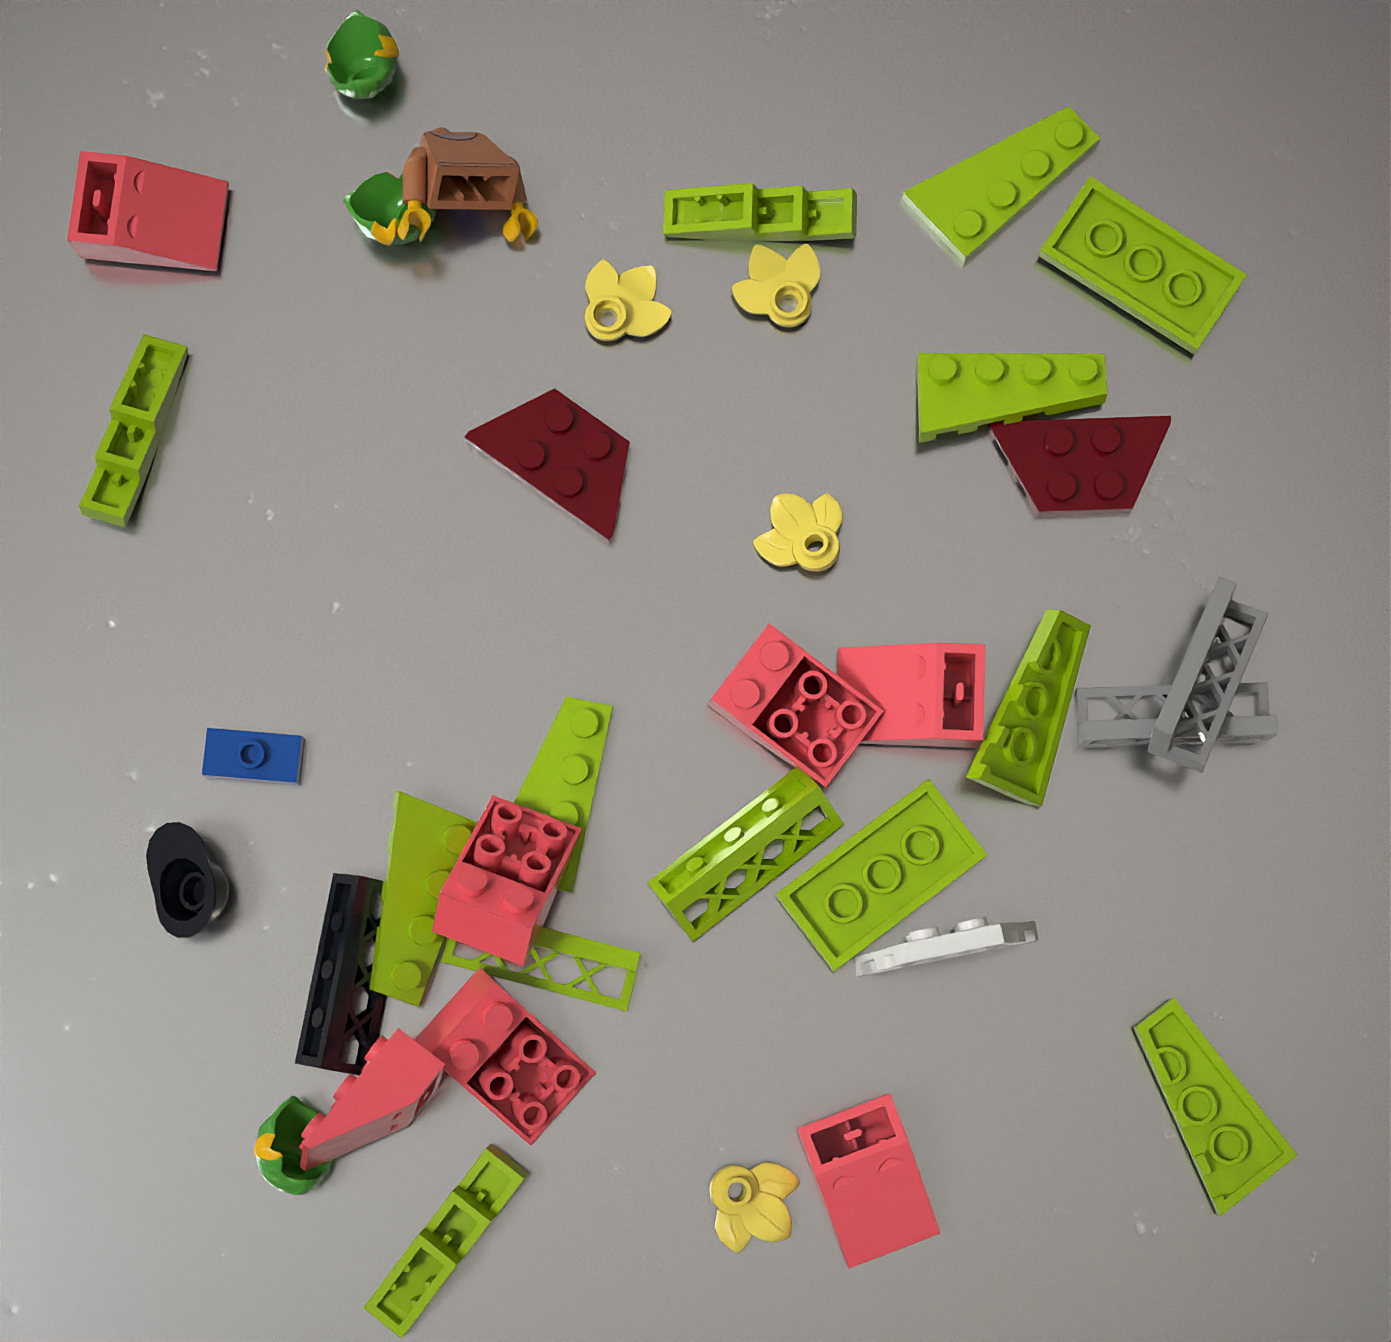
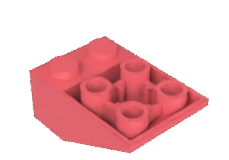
(146, 213)
(926, 691)
(795, 706)
(505, 880)
(505, 1056)
(379, 1102)
(869, 1180)

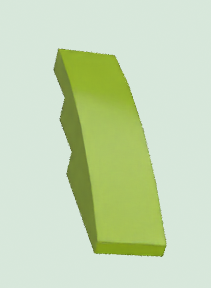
(757, 214)
(134, 430)
(446, 1241)

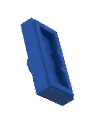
(252, 756)

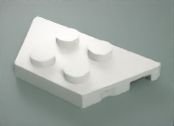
(928, 945)

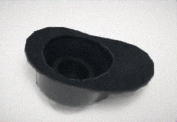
(184, 881)

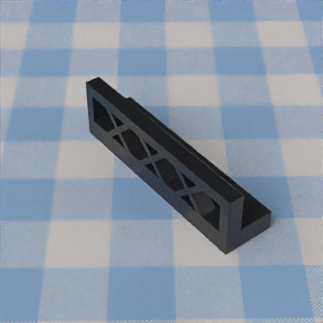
(336, 979)

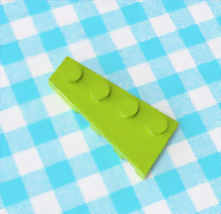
(991, 188)
(568, 771)

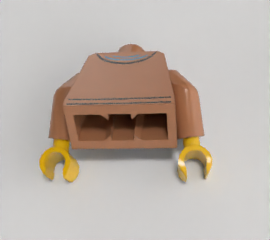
(463, 173)

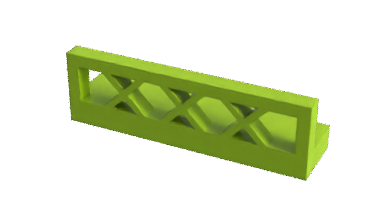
(741, 845)
(562, 944)

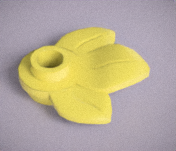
(779, 279)
(628, 298)
(797, 527)
(758, 1208)

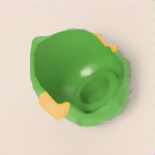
(361, 57)
(380, 207)
(279, 1149)

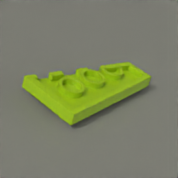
(986, 388)
(1029, 723)
(421, 857)
(1216, 1115)

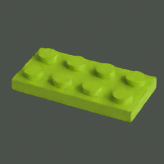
(1142, 265)
(881, 875)

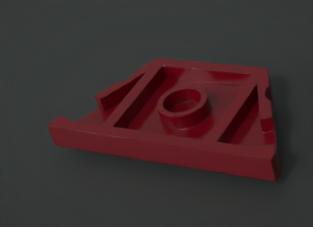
(561, 456)
(1081, 462)

